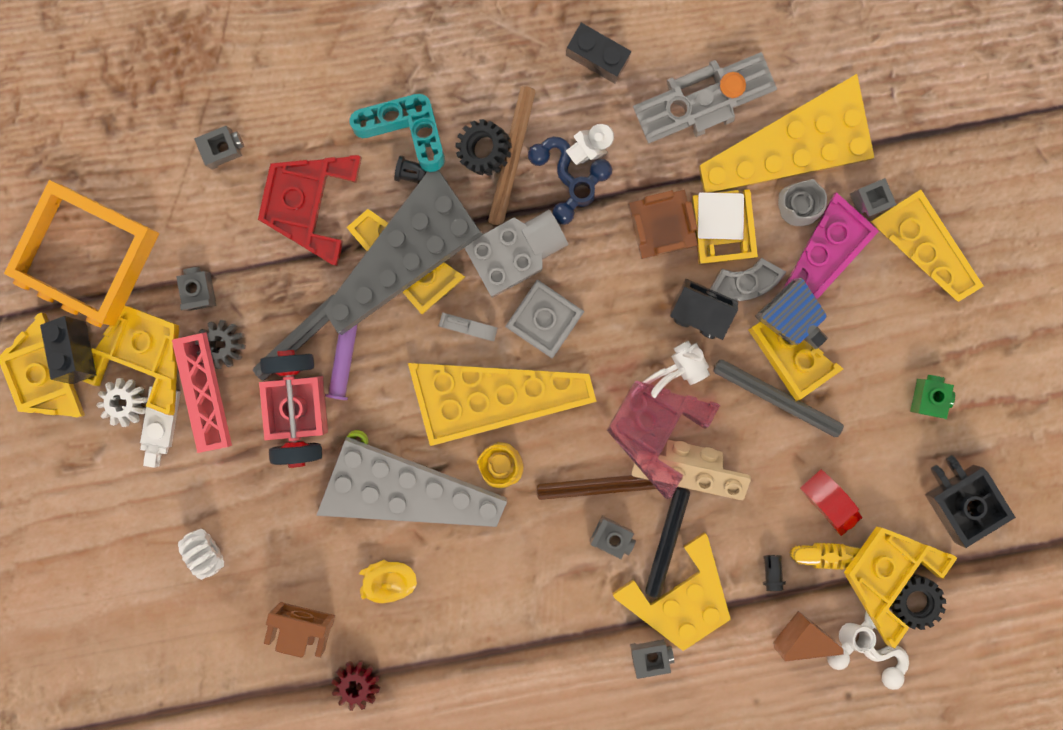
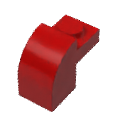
(832, 502)

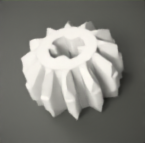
(118, 413)
(201, 554)

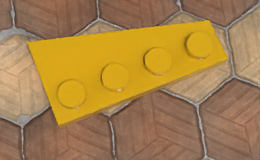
(926, 241)
(425, 291)

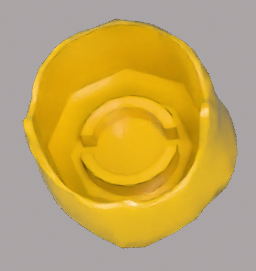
(500, 465)

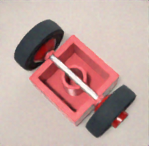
(292, 408)

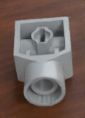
(515, 251)

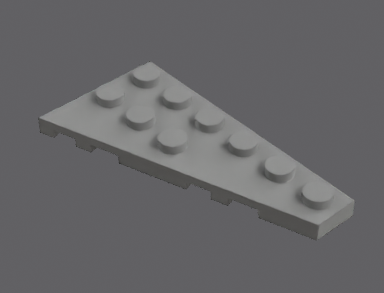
(388, 487)

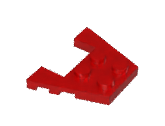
(295, 197)

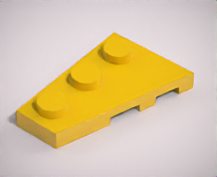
(797, 365)

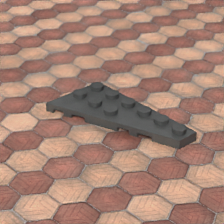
(416, 241)

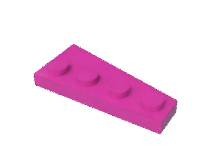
(833, 245)

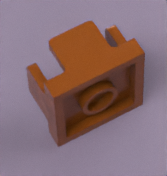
(663, 223)
(298, 629)

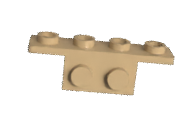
(702, 470)

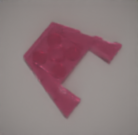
(646, 424)

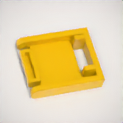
(748, 245)

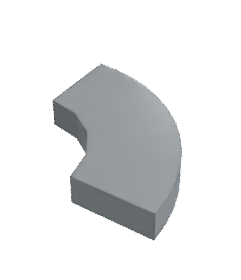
(748, 283)

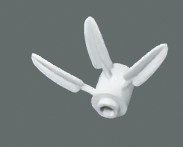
(690, 365)

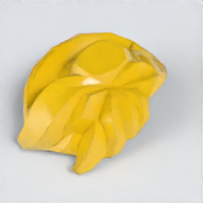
(387, 581)

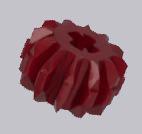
(361, 676)

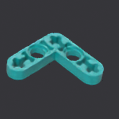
(414, 120)

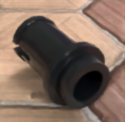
(773, 573)

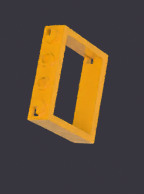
(125, 277)

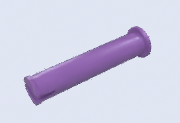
(342, 365)

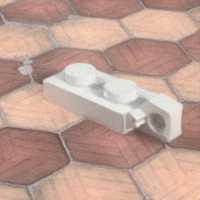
(157, 433)

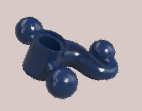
(599, 171)

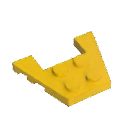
(146, 346)
(882, 572)
(688, 609)

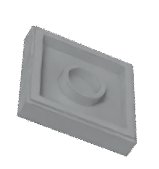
(544, 319)

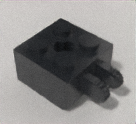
(952, 496)

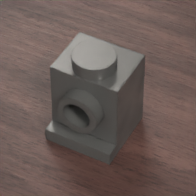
(210, 144)
(873, 198)
(204, 295)
(605, 530)
(646, 668)

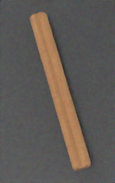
(508, 173)

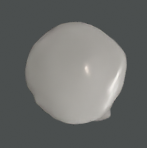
(802, 202)

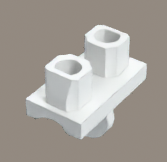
(591, 144)

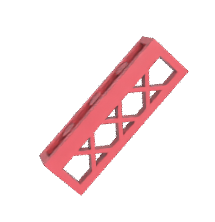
(203, 418)

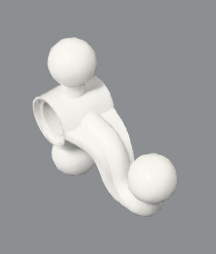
(892, 677)

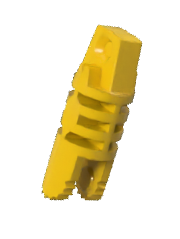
(824, 555)

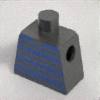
(795, 315)

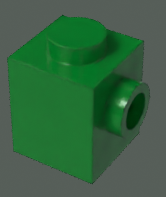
(933, 397)

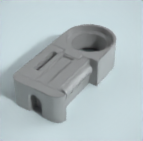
(468, 326)

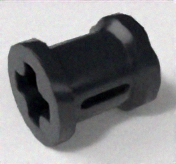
(402, 174)

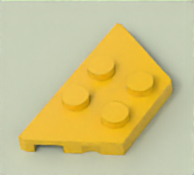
(29, 376)

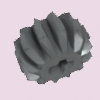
(219, 332)

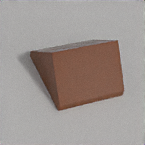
(805, 640)

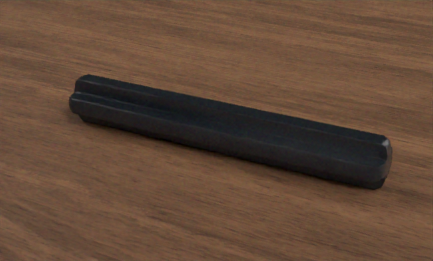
(667, 542)

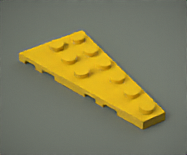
(810, 139)
(480, 399)

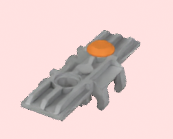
(709, 106)

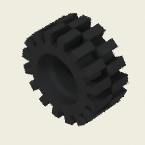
(469, 141)
(929, 613)

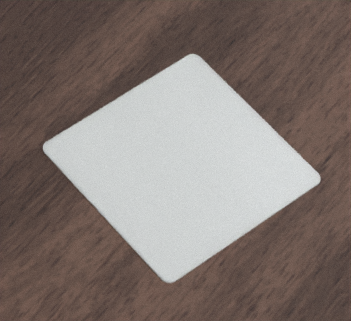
(720, 216)

